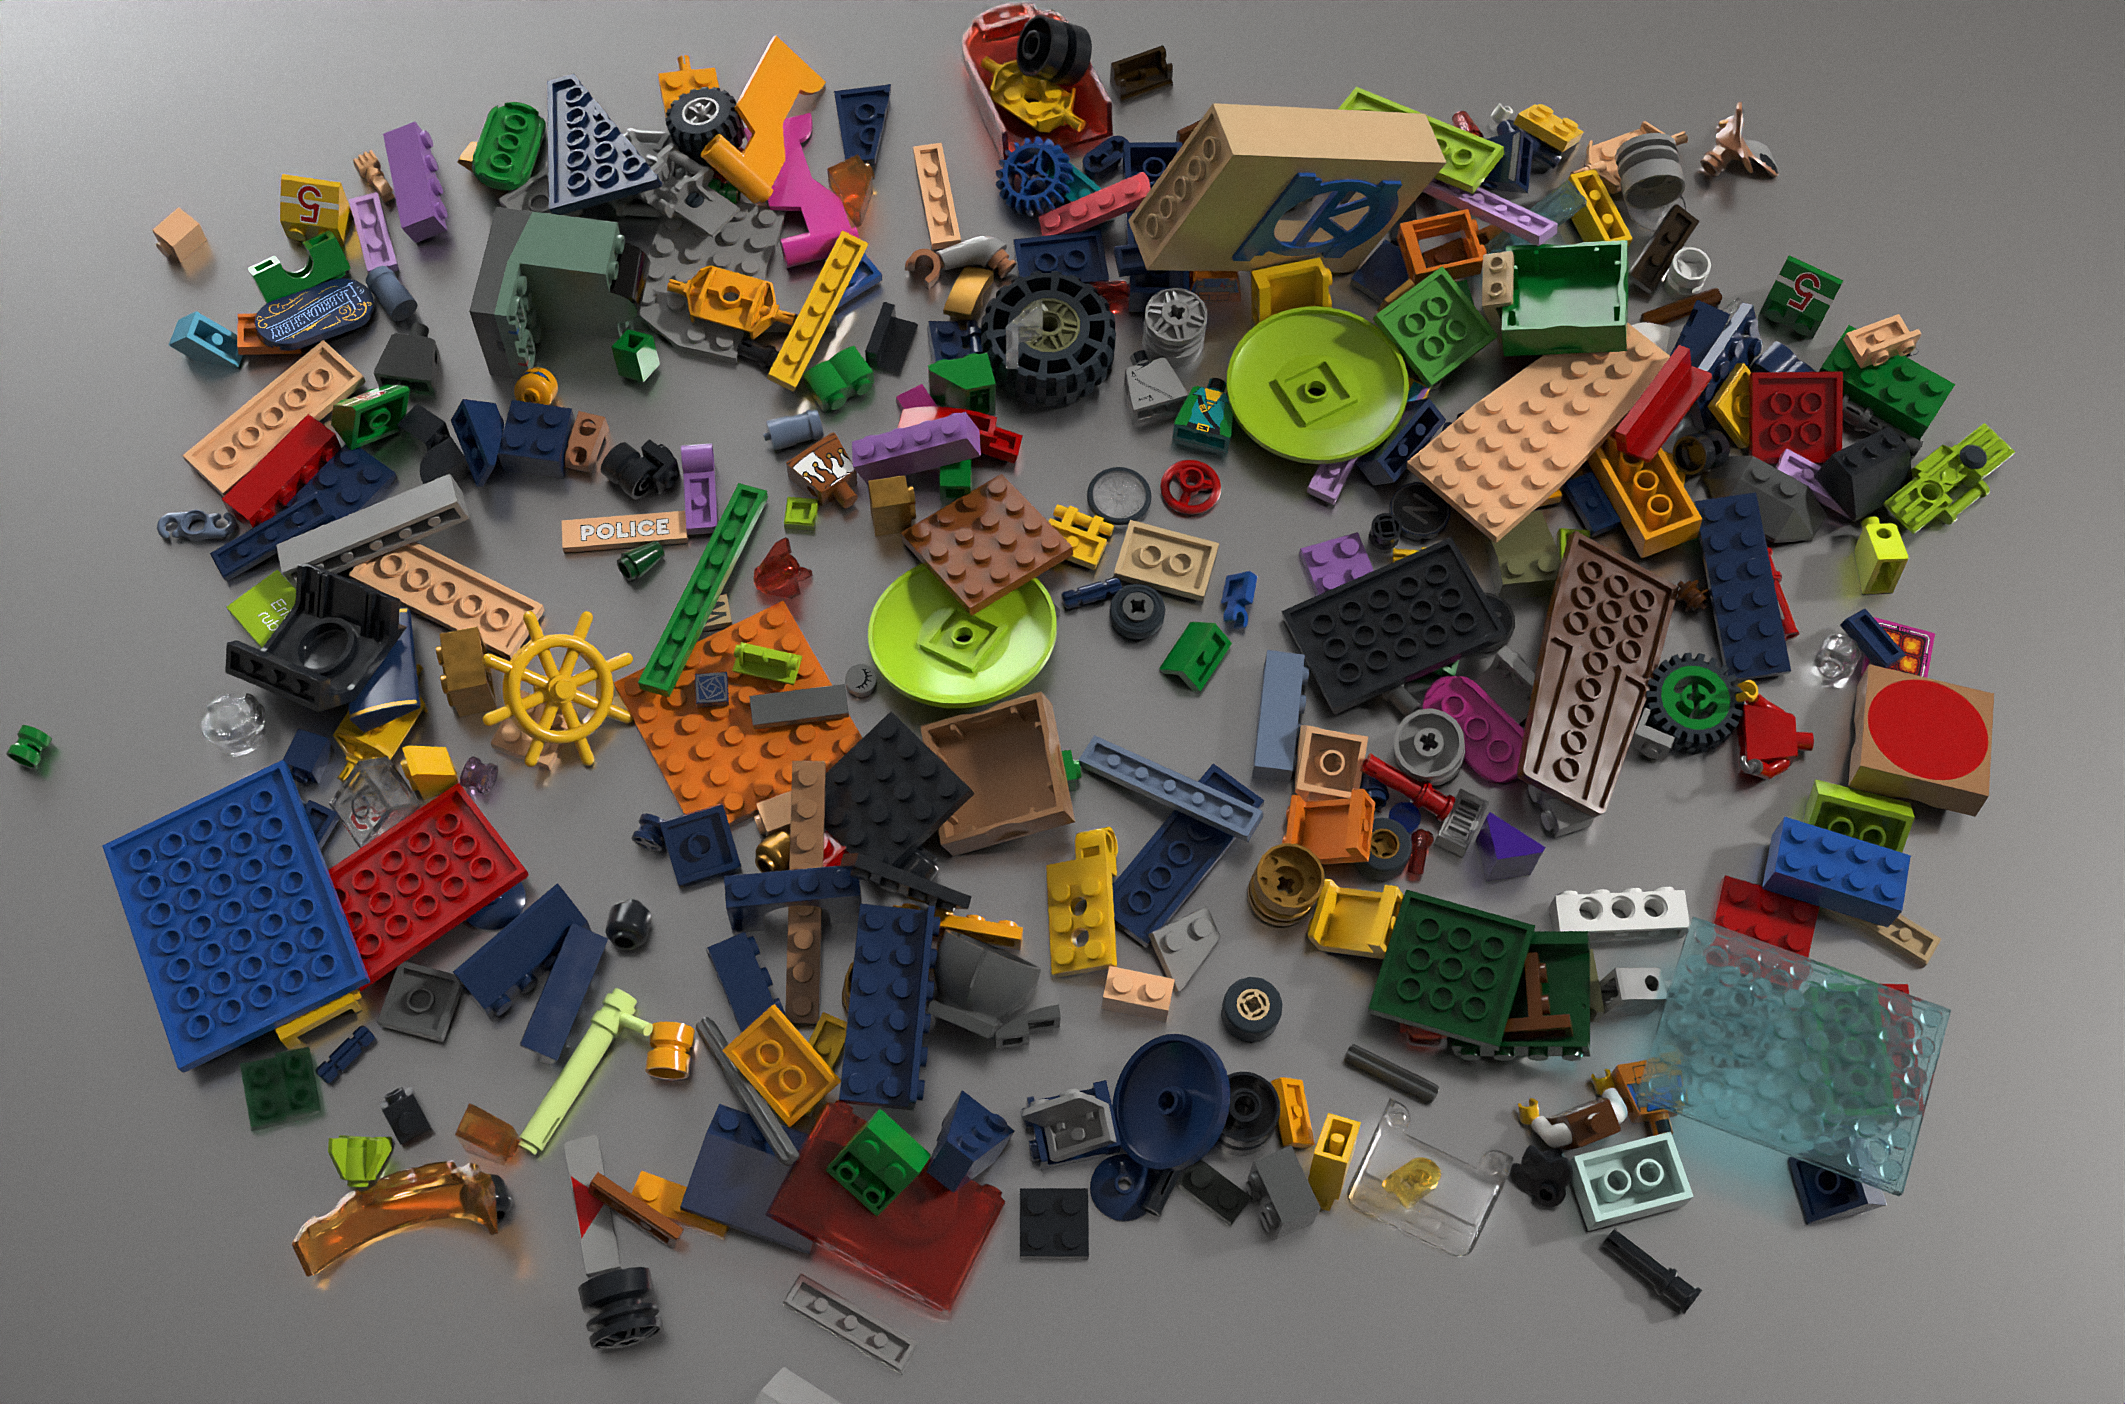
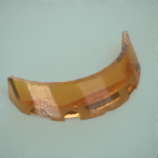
(395, 1202)

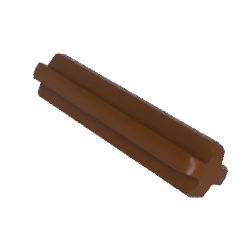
(1681, 307)

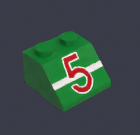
(1801, 296)
(370, 415)

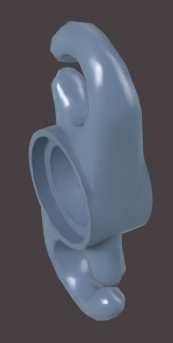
(184, 519)

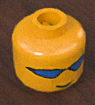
(536, 386)

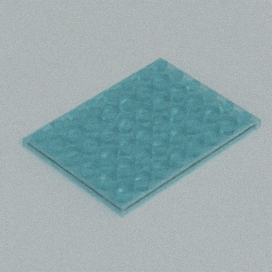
(1795, 1055)

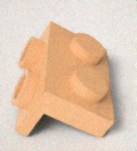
(1881, 340)

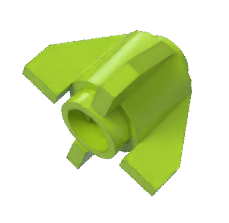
(359, 1157)

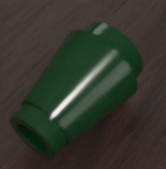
(640, 560)

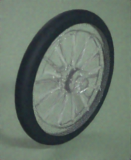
(1119, 495)

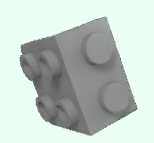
(1509, 683)
(1072, 1123)

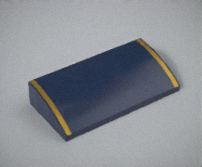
(392, 687)

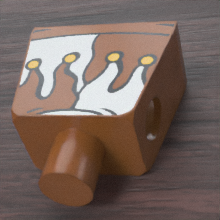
(825, 472)

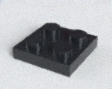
(1054, 1223)

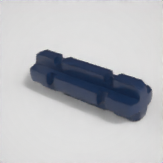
(1091, 592)
(345, 1054)

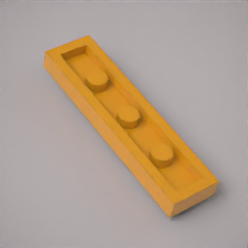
(1000, 934)

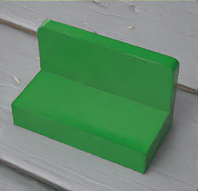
(1197, 654)

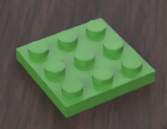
(1435, 327)

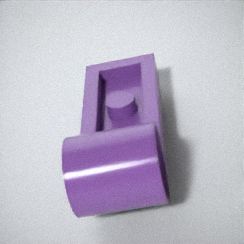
(699, 488)

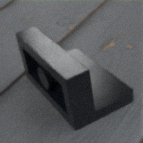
(890, 341)

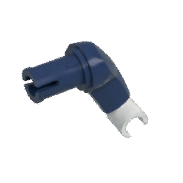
(1541, 152)

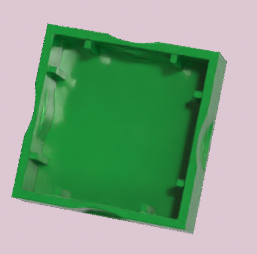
(1567, 299)

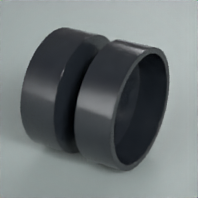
(1053, 50)
(1251, 1115)

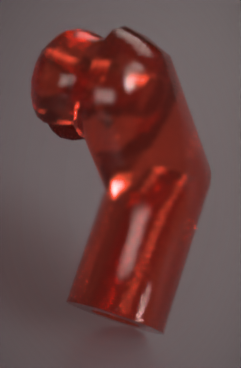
(1420, 842)

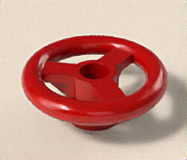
(1191, 472)

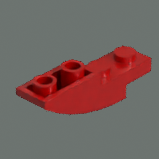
(993, 440)

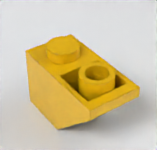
(429, 770)

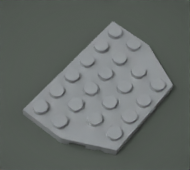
(681, 250)

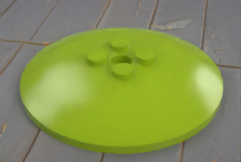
(1325, 350)
(917, 647)

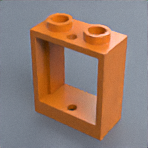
(1435, 226)

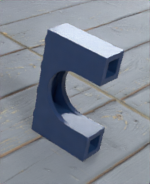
(756, 894)

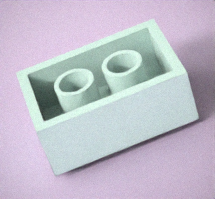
(1630, 1181)

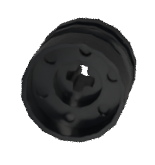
(618, 1301)

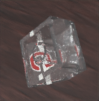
(373, 799)

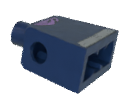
(1514, 168)

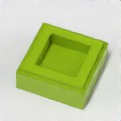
(801, 513)

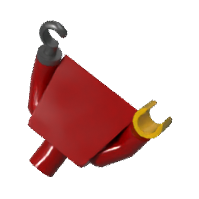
(1767, 735)

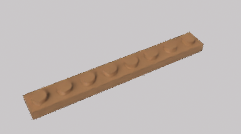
(805, 922)

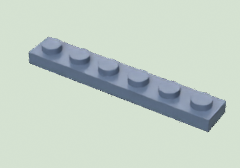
(1171, 788)

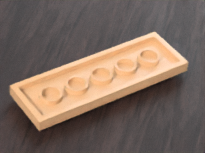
(259, 425)
(451, 595)

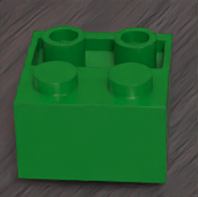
(963, 383)
(878, 1162)

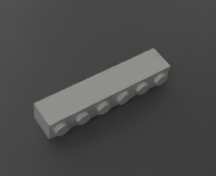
(376, 529)

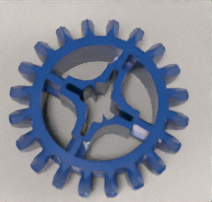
(1040, 155)

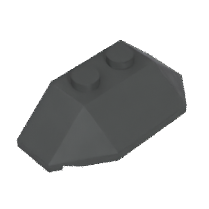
(1785, 504)

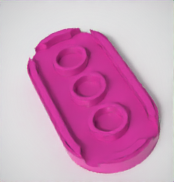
(1489, 733)

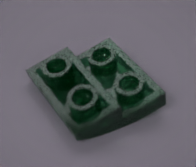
(280, 1089)

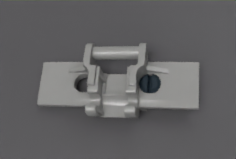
(685, 197)

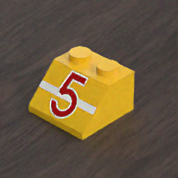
(313, 208)

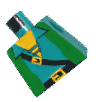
(1206, 417)

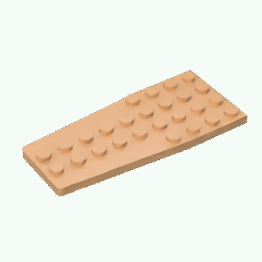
(1534, 432)

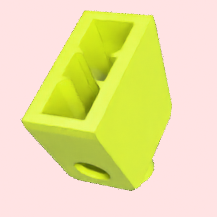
(1879, 556)

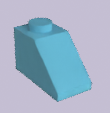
(205, 341)

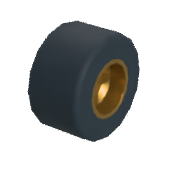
(1393, 841)

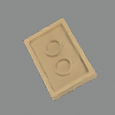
(1166, 560)

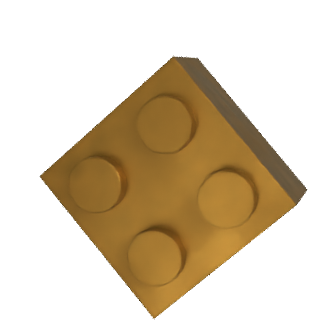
(465, 676)

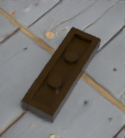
(1662, 247)

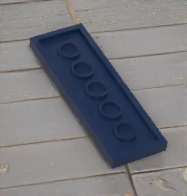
(1742, 587)
(1173, 864)

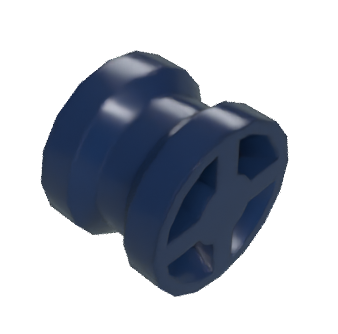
(649, 833)

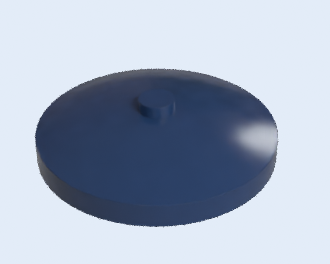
(1171, 1102)

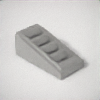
(1451, 842)

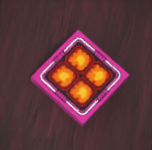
(1914, 642)

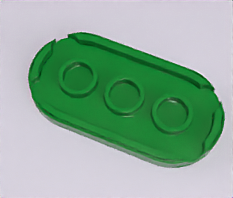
(508, 146)

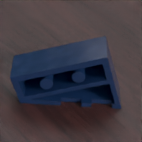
(1701, 331)
(967, 1143)

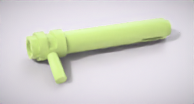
(605, 1026)

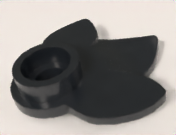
(1538, 1173)

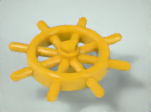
(557, 688)

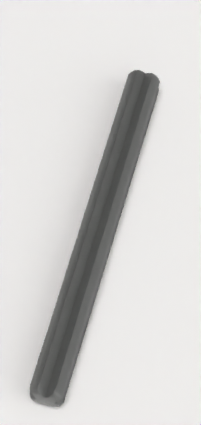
(749, 1096)

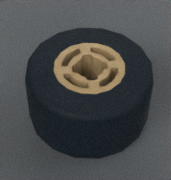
(1248, 1021)

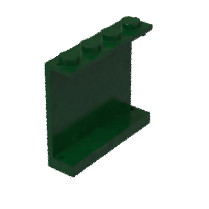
(1568, 992)

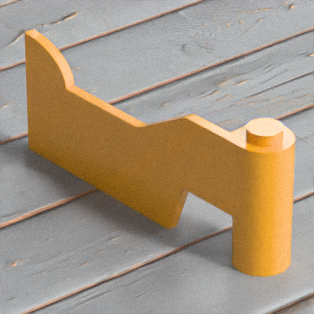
(763, 109)

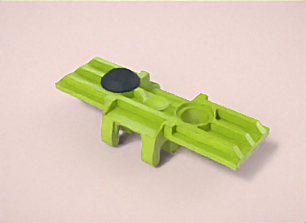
(1941, 471)

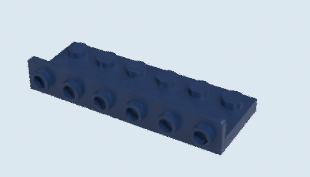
(889, 1007)

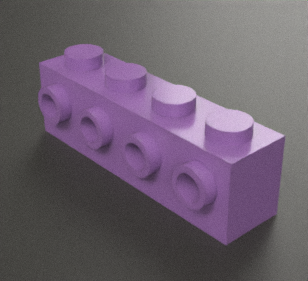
(415, 182)
(916, 447)

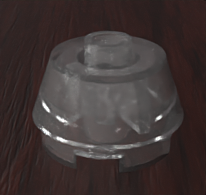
(235, 724)

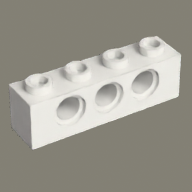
(1667, 902)

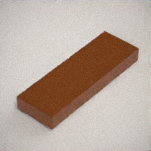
(635, 1210)

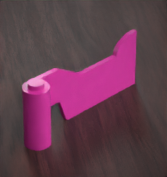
(798, 191)

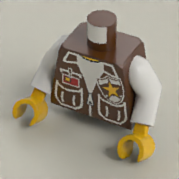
(1581, 1123)

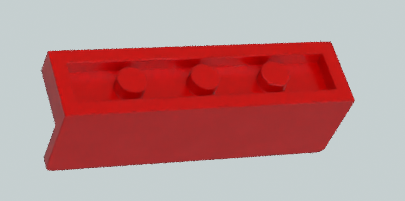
(1661, 406)

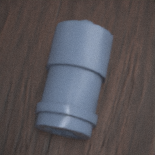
(392, 295)
(794, 429)

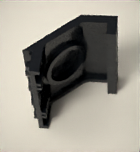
(324, 644)

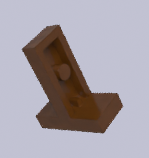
(1537, 1025)

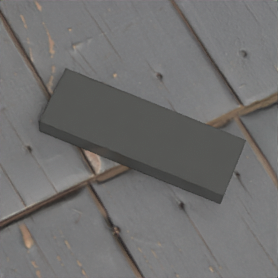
(799, 706)

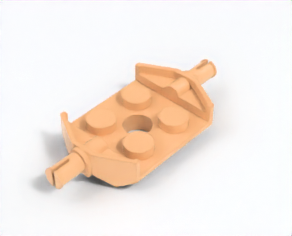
(1603, 155)

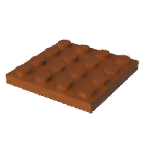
(986, 544)

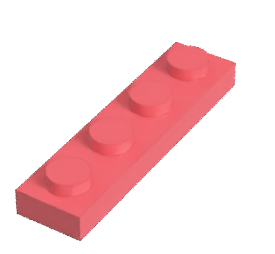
(1096, 207)

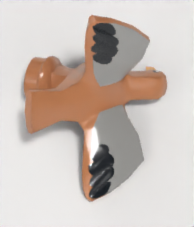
(1732, 146)

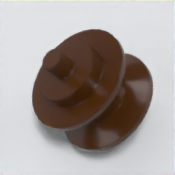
(1692, 595)

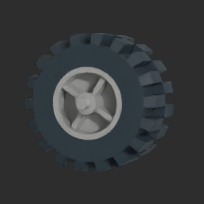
(701, 117)

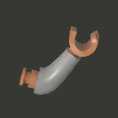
(975, 251)

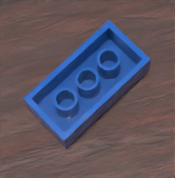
(1836, 872)

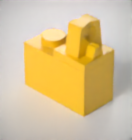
(1332, 1159)

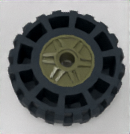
(1074, 344)

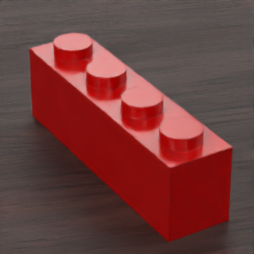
(282, 473)

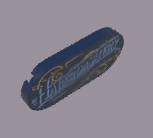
(314, 314)

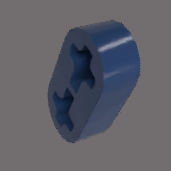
(1104, 155)

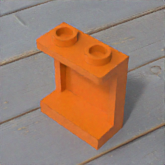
(1333, 828)

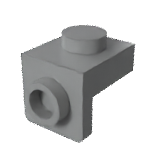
(1649, 740)

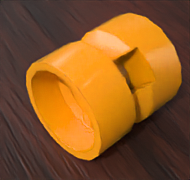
(669, 1054)

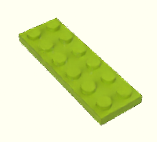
(1466, 154)

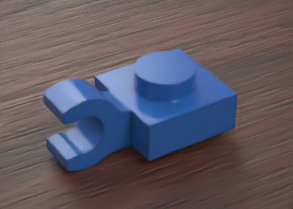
(1237, 593)

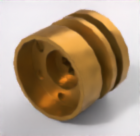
(1289, 868)

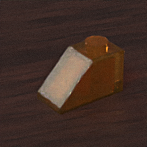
(854, 185)
(487, 1135)

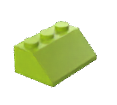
(1859, 814)

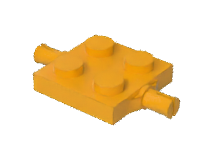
(679, 82)

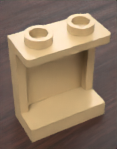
(1497, 287)

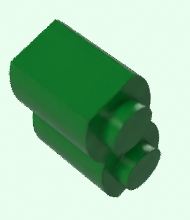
(839, 379)

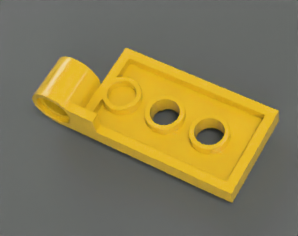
(1078, 880)

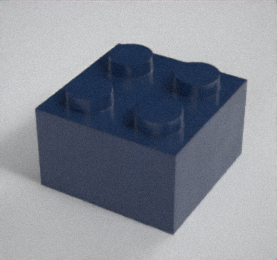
(536, 439)

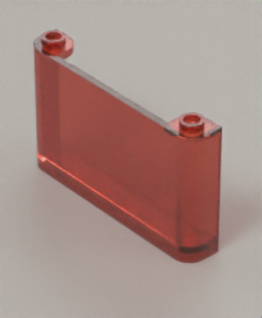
(916, 1244)

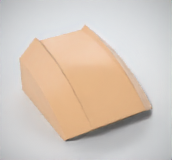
(1328, 764)

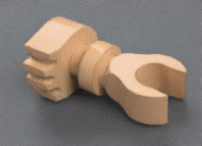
(369, 168)

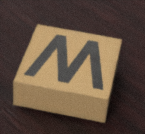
(720, 615)

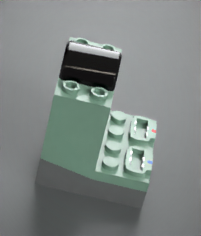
(555, 278)

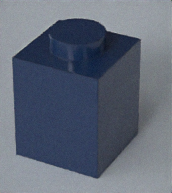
(308, 756)

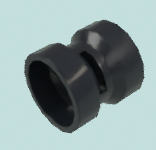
(1384, 540)

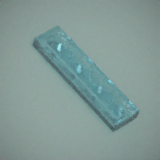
(1556, 206)

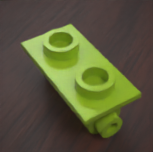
(766, 663)

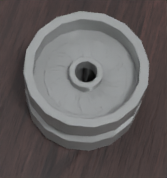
(1429, 728)

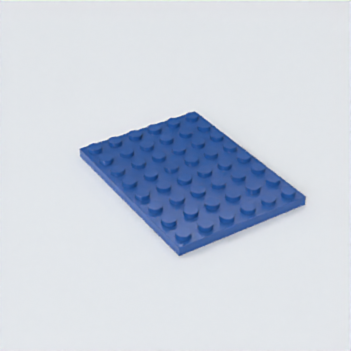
(234, 916)

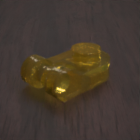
(1420, 1174)

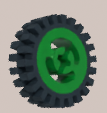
(1712, 694)

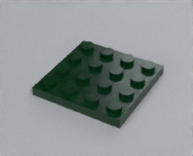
(1451, 969)

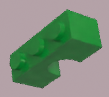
(323, 263)

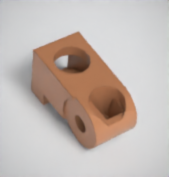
(586, 441)

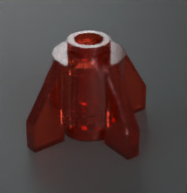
(780, 572)

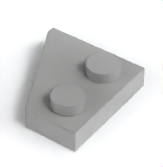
(1185, 945)

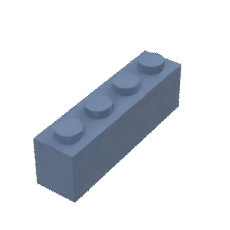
(1278, 716)

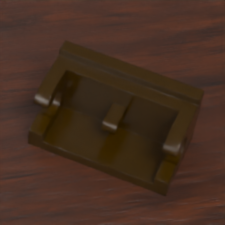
(1141, 74)

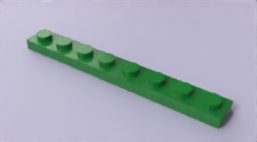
(703, 590)

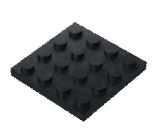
(890, 794)

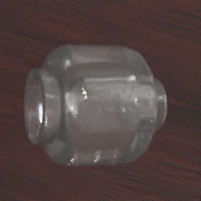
(1837, 657)

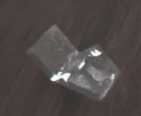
(1024, 328)

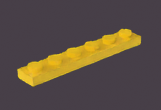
(817, 311)

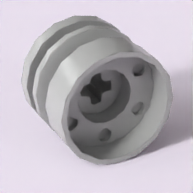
(1650, 171)
(1175, 326)

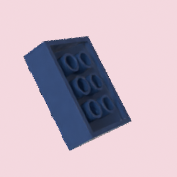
(740, 1177)

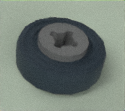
(1137, 623)

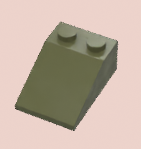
(1524, 560)

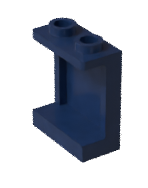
(1039, 1146)

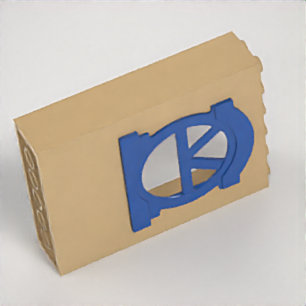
(1255, 162)

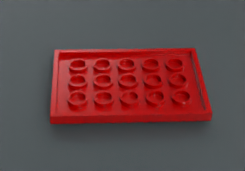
(422, 880)

